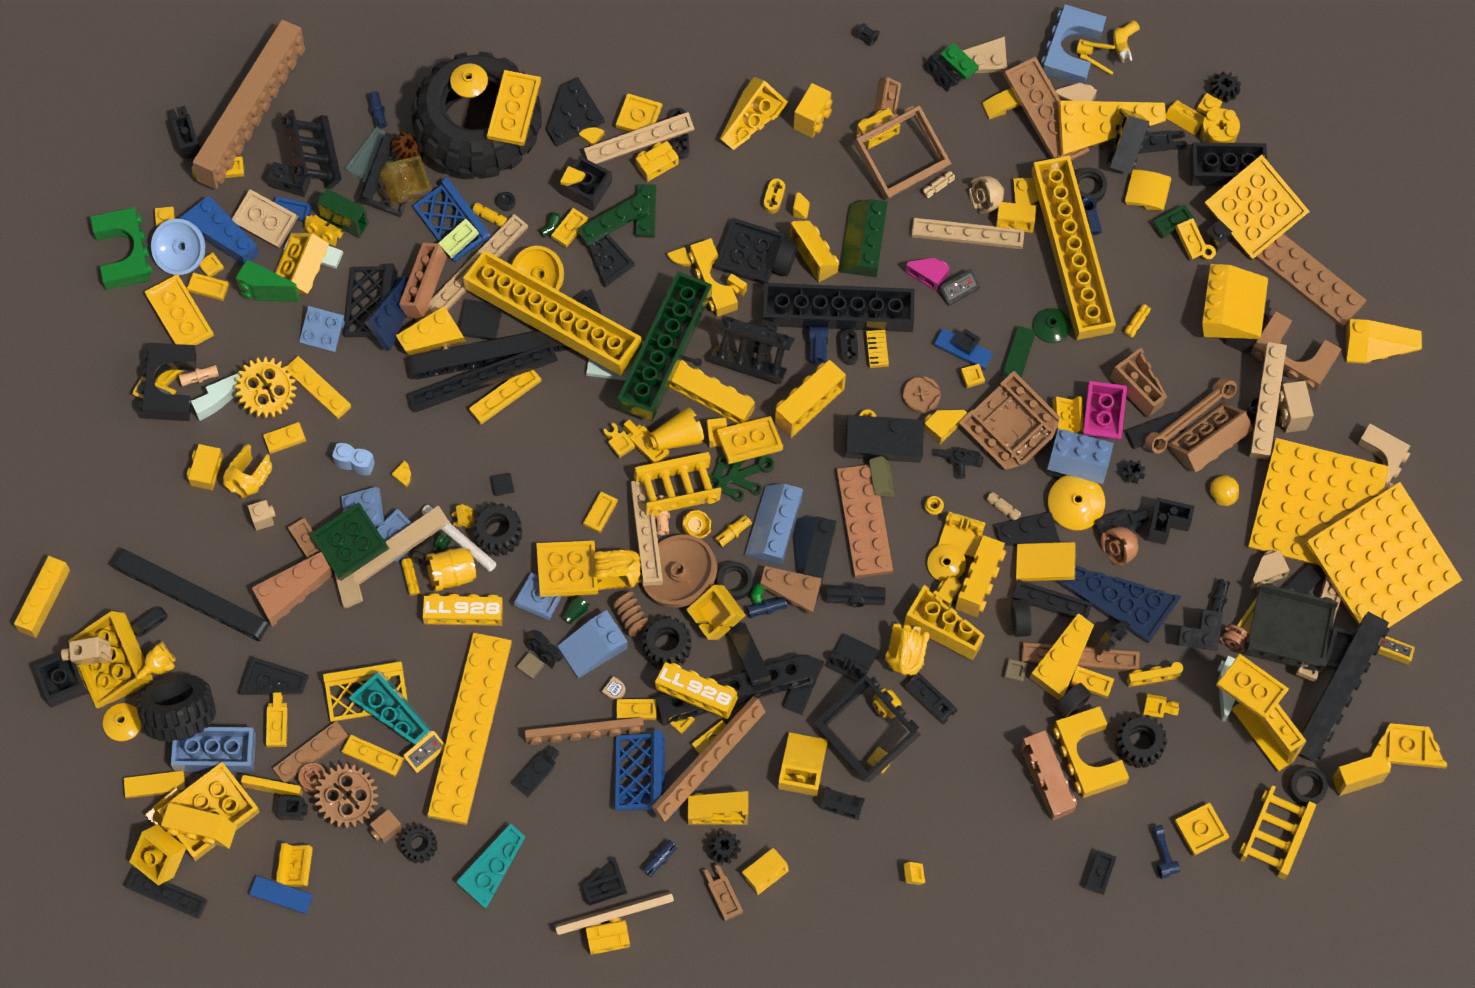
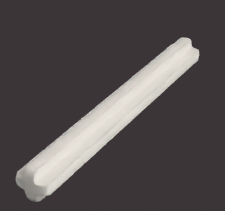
(463, 542)

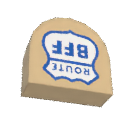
(614, 689)

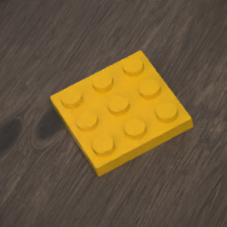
(567, 568)

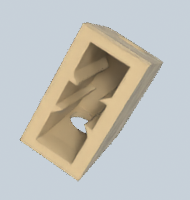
(88, 651)

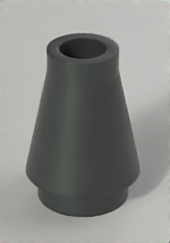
(422, 550)

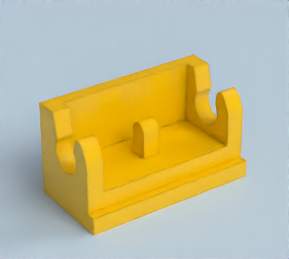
(1016, 216)
(765, 871)

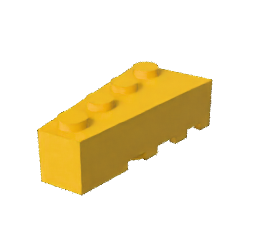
(979, 577)

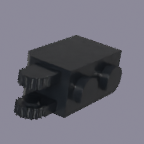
(185, 133)

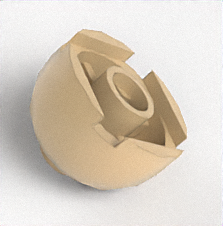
(986, 194)

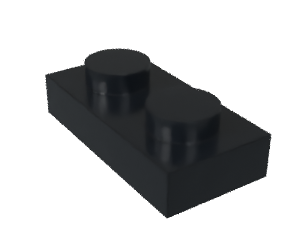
(1100, 872)

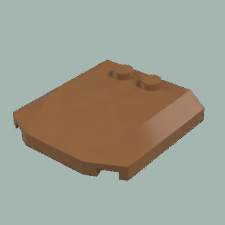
(1012, 423)

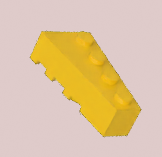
(944, 624)
(1060, 662)

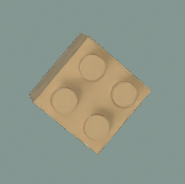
(1295, 407)

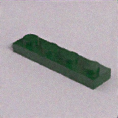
(614, 219)

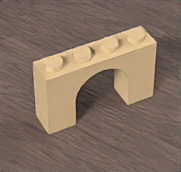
(1387, 448)

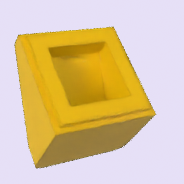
(801, 206)

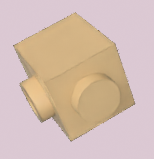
(262, 515)

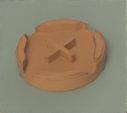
(921, 394)

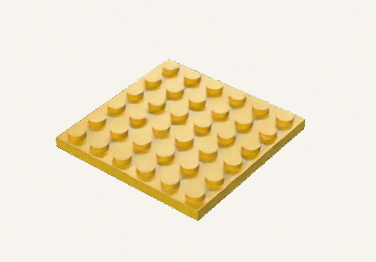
(1308, 493)
(1384, 558)

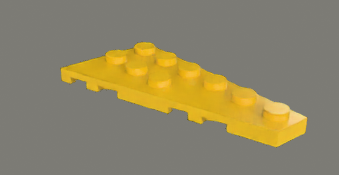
(1095, 121)

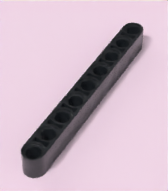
(477, 354)
(189, 594)

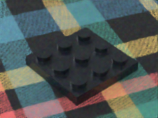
(749, 251)

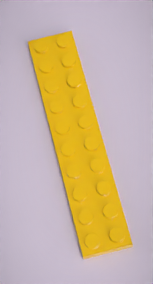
(469, 729)

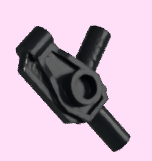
(962, 457)

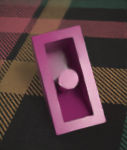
(928, 271)

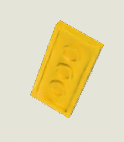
(514, 108)
(179, 312)

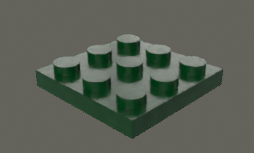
(350, 541)

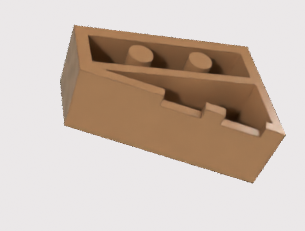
(1141, 383)

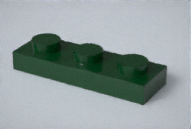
(646, 223)

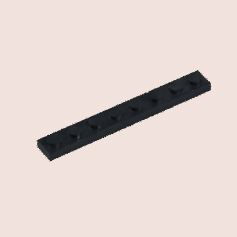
(483, 377)

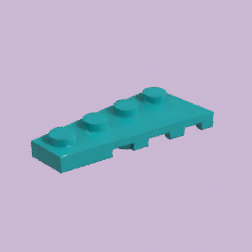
(489, 869)

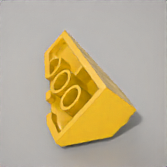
(754, 109)
(1375, 340)

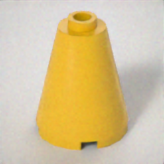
(677, 432)

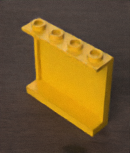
(1275, 736)

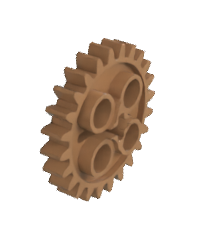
(358, 782)

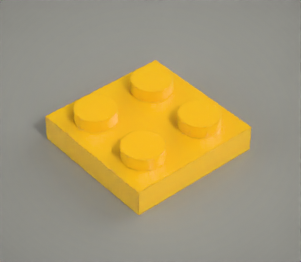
(638, 113)
(1201, 829)

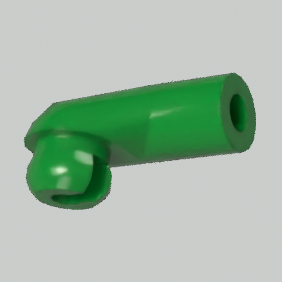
(757, 593)

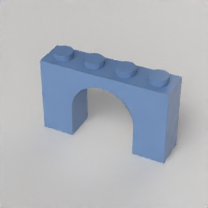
(1071, 22)

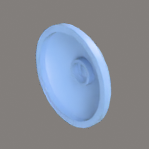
(167, 246)

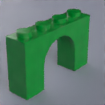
(134, 268)

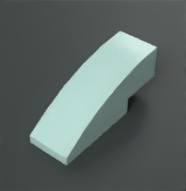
(218, 396)

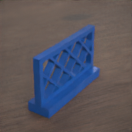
(461, 207)
(657, 770)

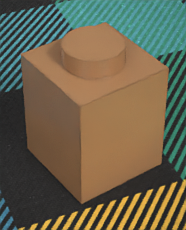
(385, 827)

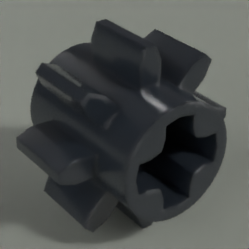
(1133, 477)

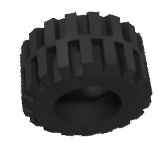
(493, 515)
(662, 628)
(1147, 727)

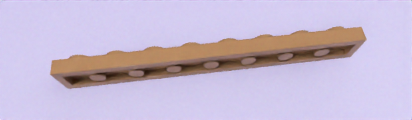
(708, 759)

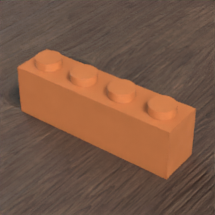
(423, 280)

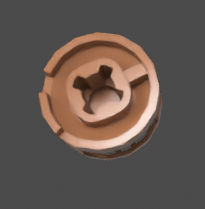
(1235, 638)
(309, 775)

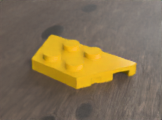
(1410, 746)

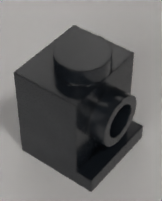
(287, 803)

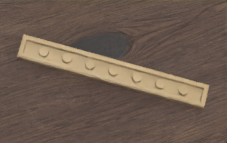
(496, 245)

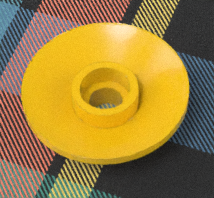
(469, 87)
(939, 569)
(125, 730)

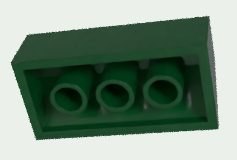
(864, 237)

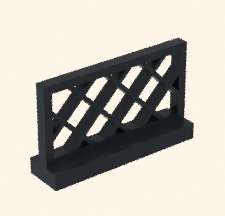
(374, 176)
(388, 281)

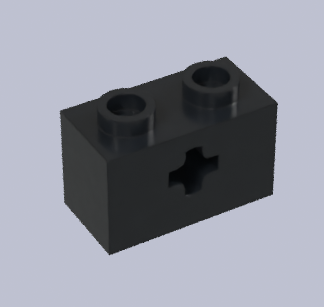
(281, 178)

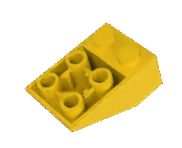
(802, 764)

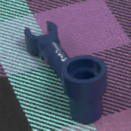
(1167, 867)

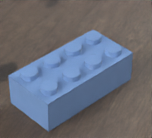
(215, 745)

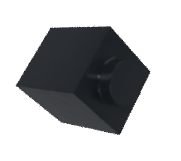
(1218, 235)

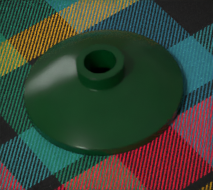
(1048, 332)

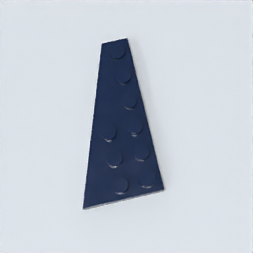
(1123, 600)

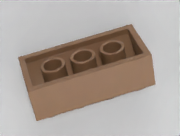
(1210, 436)

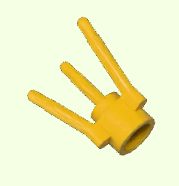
(1086, 47)

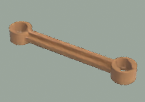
(1190, 415)

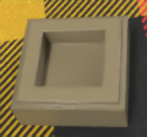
(530, 666)
(1015, 671)

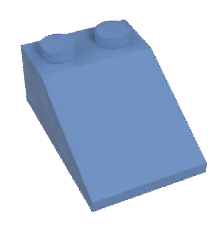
(593, 644)

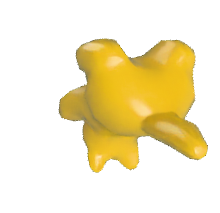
(157, 661)

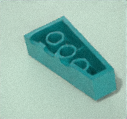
(390, 707)

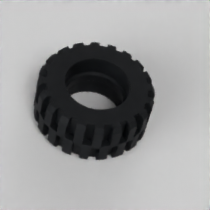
(176, 708)

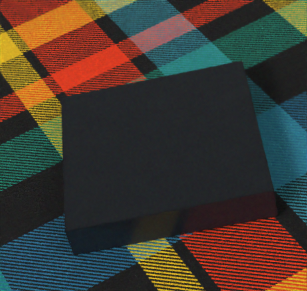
(480, 320)

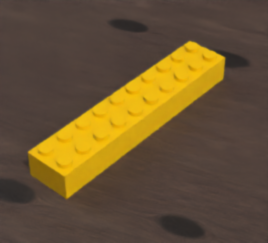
(1073, 248)
(552, 312)

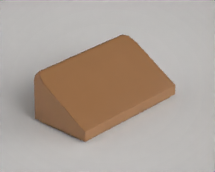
(887, 95)

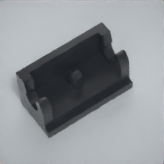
(842, 803)

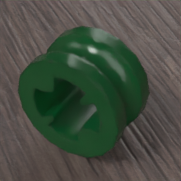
(442, 542)

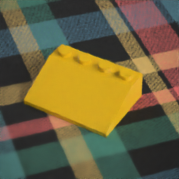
(1234, 303)
(117, 678)
(218, 794)

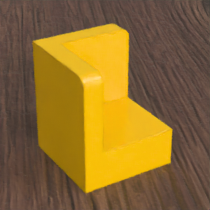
(712, 426)

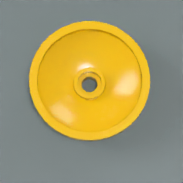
(538, 259)
(1070, 513)

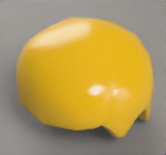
(1224, 490)
(696, 524)

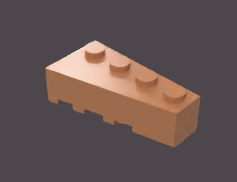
(291, 587)
(1048, 775)

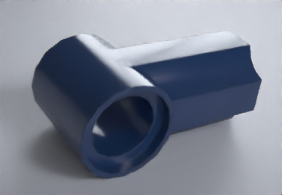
(1092, 216)
(818, 344)

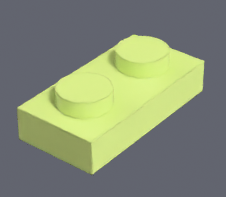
(458, 238)

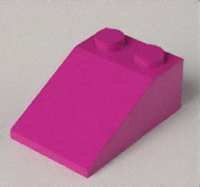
(1104, 410)

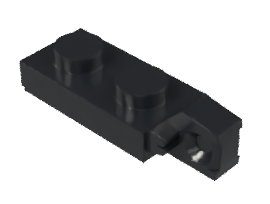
(1127, 519)
(536, 772)

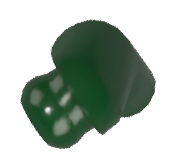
(554, 222)

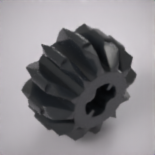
(1225, 86)
(724, 854)

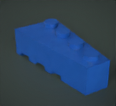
(221, 230)

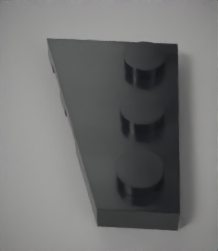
(610, 259)

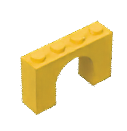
(1088, 779)

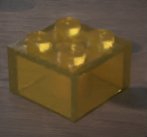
(406, 180)

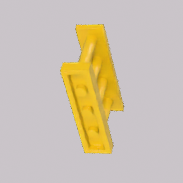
(681, 467)
(1297, 830)

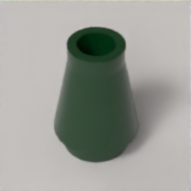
(576, 608)

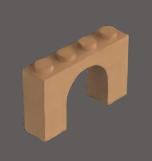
(1311, 371)

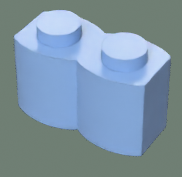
(353, 459)

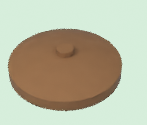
(686, 570)

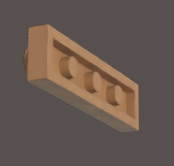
(310, 752)

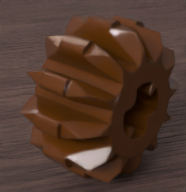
(403, 151)

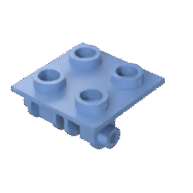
(322, 328)

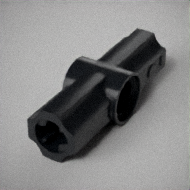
(856, 595)

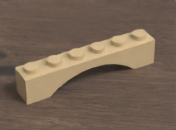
(1268, 401)

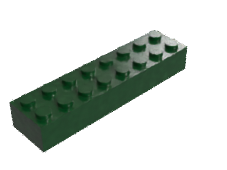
(664, 346)

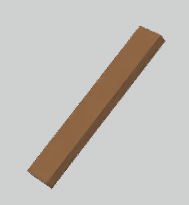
(1112, 660)

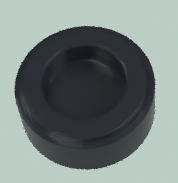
(506, 201)

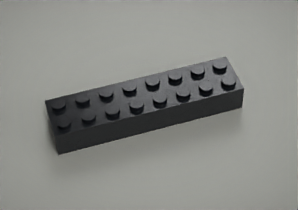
(839, 307)

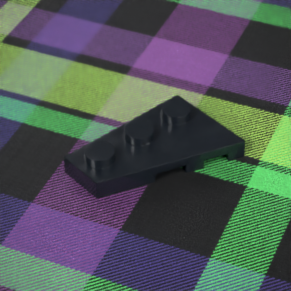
(1028, 530)
(270, 678)

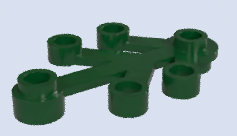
(736, 477)

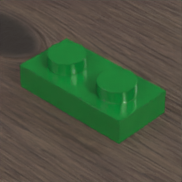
(959, 61)

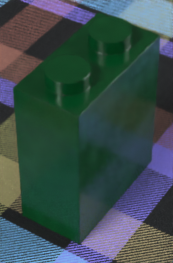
(342, 213)

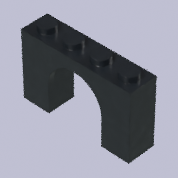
(162, 358)

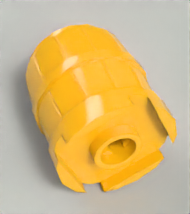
(451, 568)

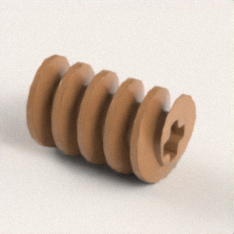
(630, 615)

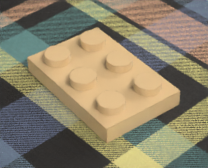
(264, 218)

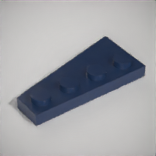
(388, 315)

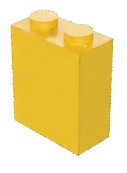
(1361, 774)

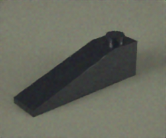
(813, 545)

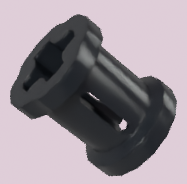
(867, 34)

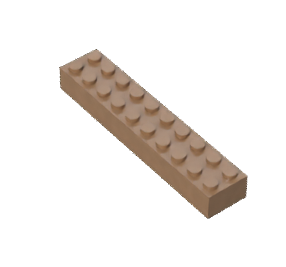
(249, 104)

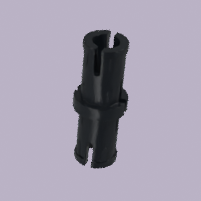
(1219, 597)

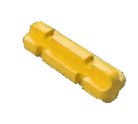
(489, 214)
(1137, 320)
(410, 576)

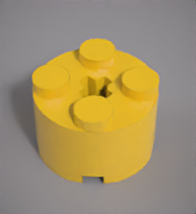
(1220, 126)

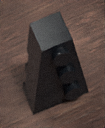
(1128, 141)

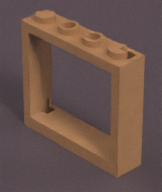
(928, 132)

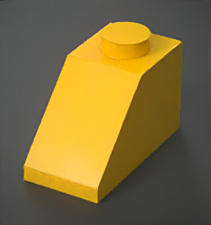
(943, 424)

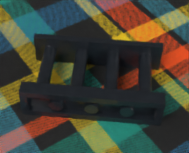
(325, 147)
(747, 364)

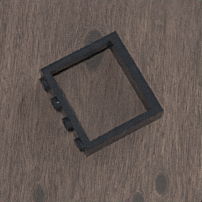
(824, 721)

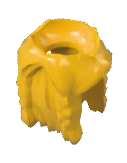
(243, 483)
(617, 569)
(906, 649)

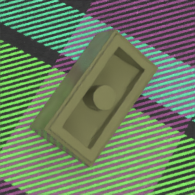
(881, 477)

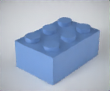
(1080, 456)

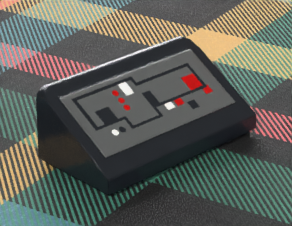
(959, 287)

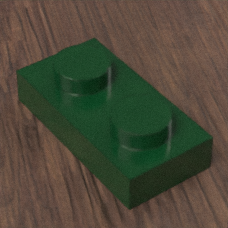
(1166, 224)

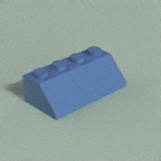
(774, 523)

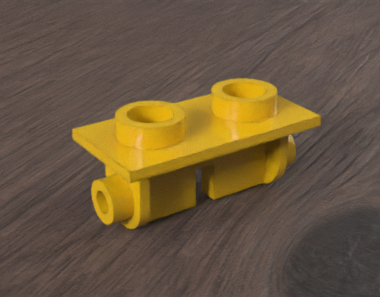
(318, 227)

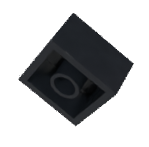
(592, 187)
(60, 680)

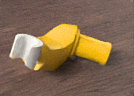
(1120, 38)

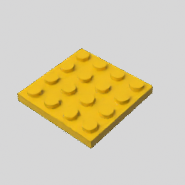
(1257, 207)

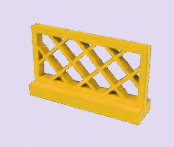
(359, 675)

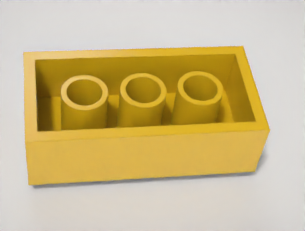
(809, 398)

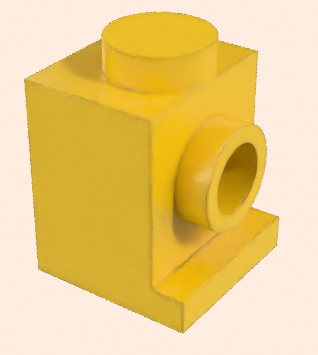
(948, 590)

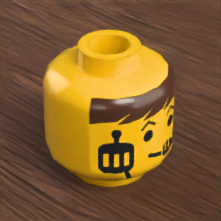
(880, 706)

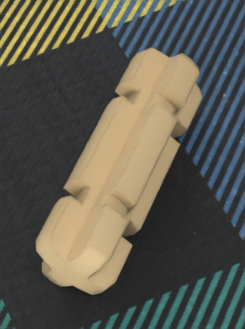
(938, 184)
(1003, 506)

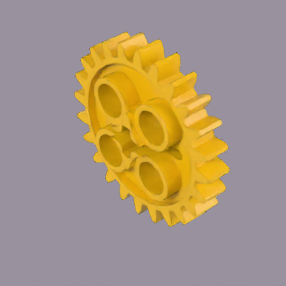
(280, 380)

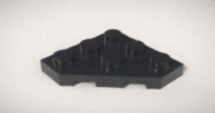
(573, 113)

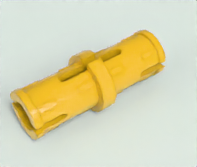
(733, 531)

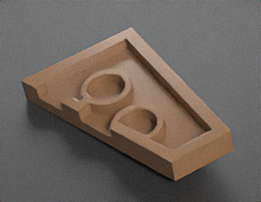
(795, 587)

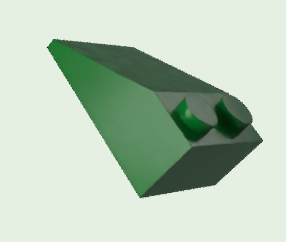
(264, 285)

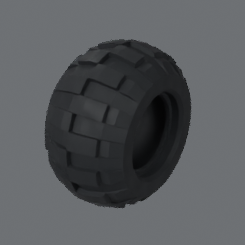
(462, 148)

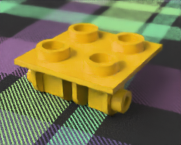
(962, 533)

